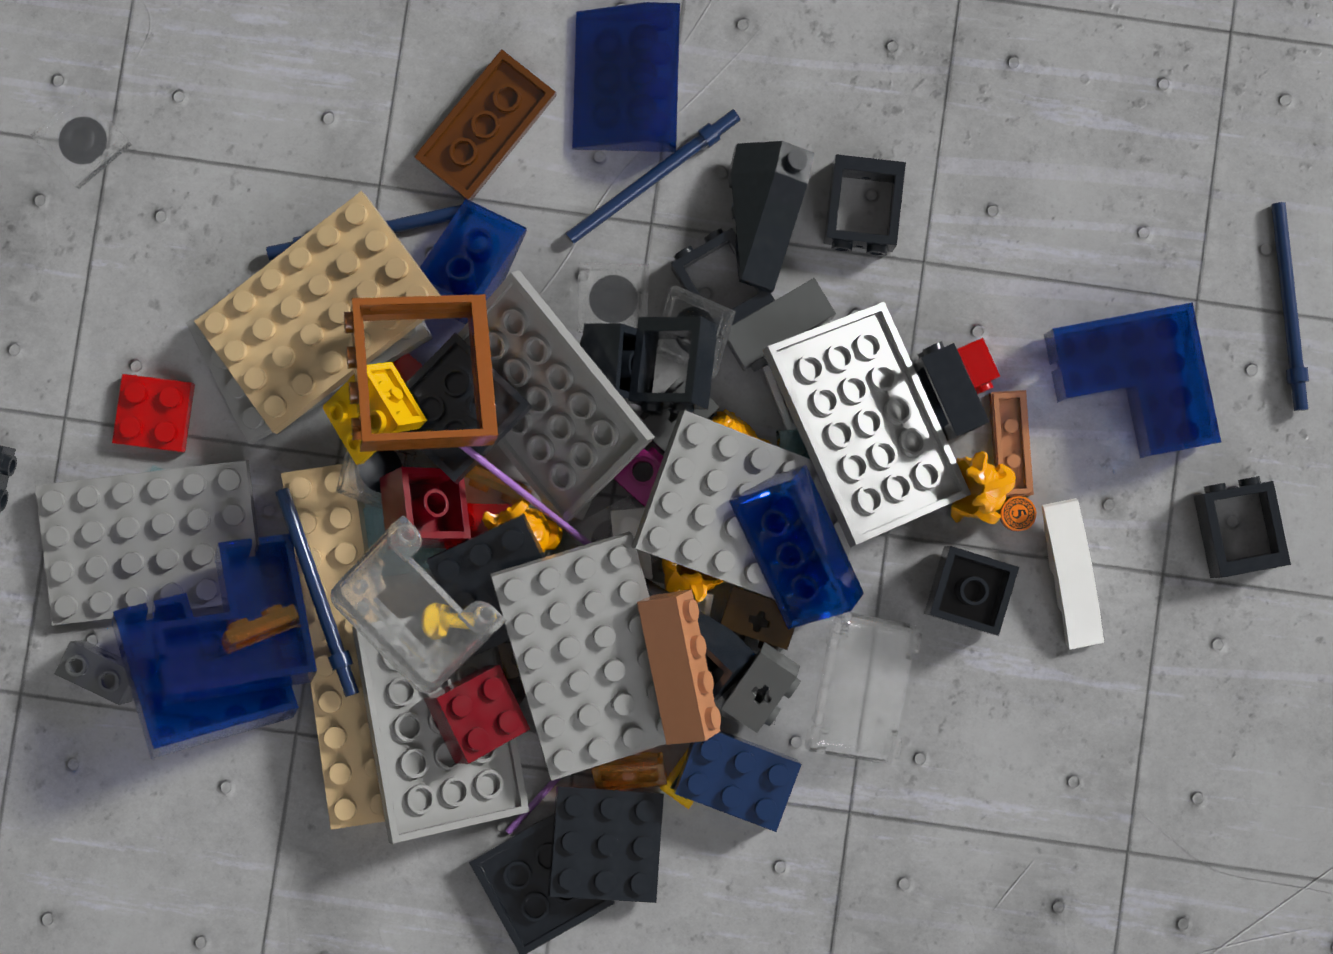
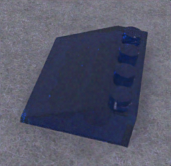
(627, 78)

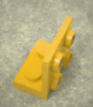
(390, 403)

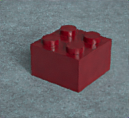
(429, 503)
(477, 714)

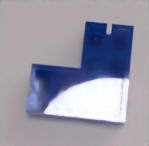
(1158, 364)
(191, 650)
(190, 723)

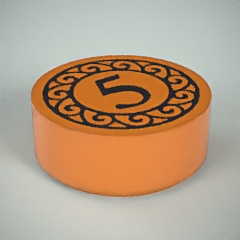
(1018, 513)

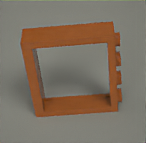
(422, 307)

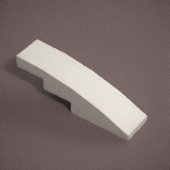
(1072, 573)

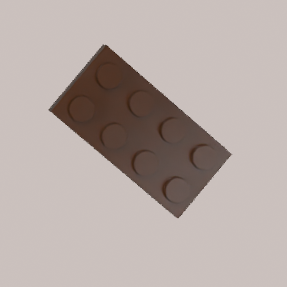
(485, 125)

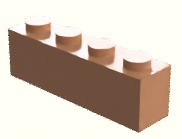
(679, 667)

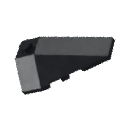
(767, 196)
(725, 652)

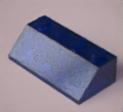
(797, 548)

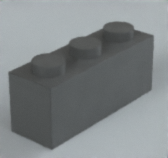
(783, 318)

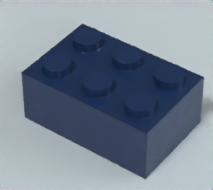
(738, 778)

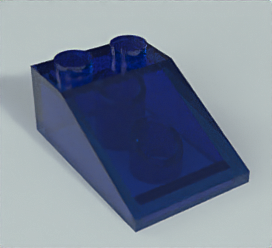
(473, 253)

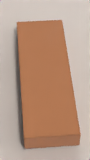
(1012, 438)

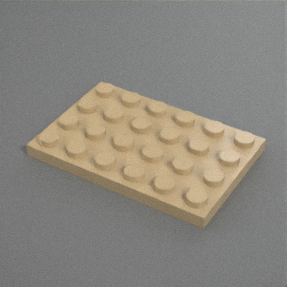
(286, 322)

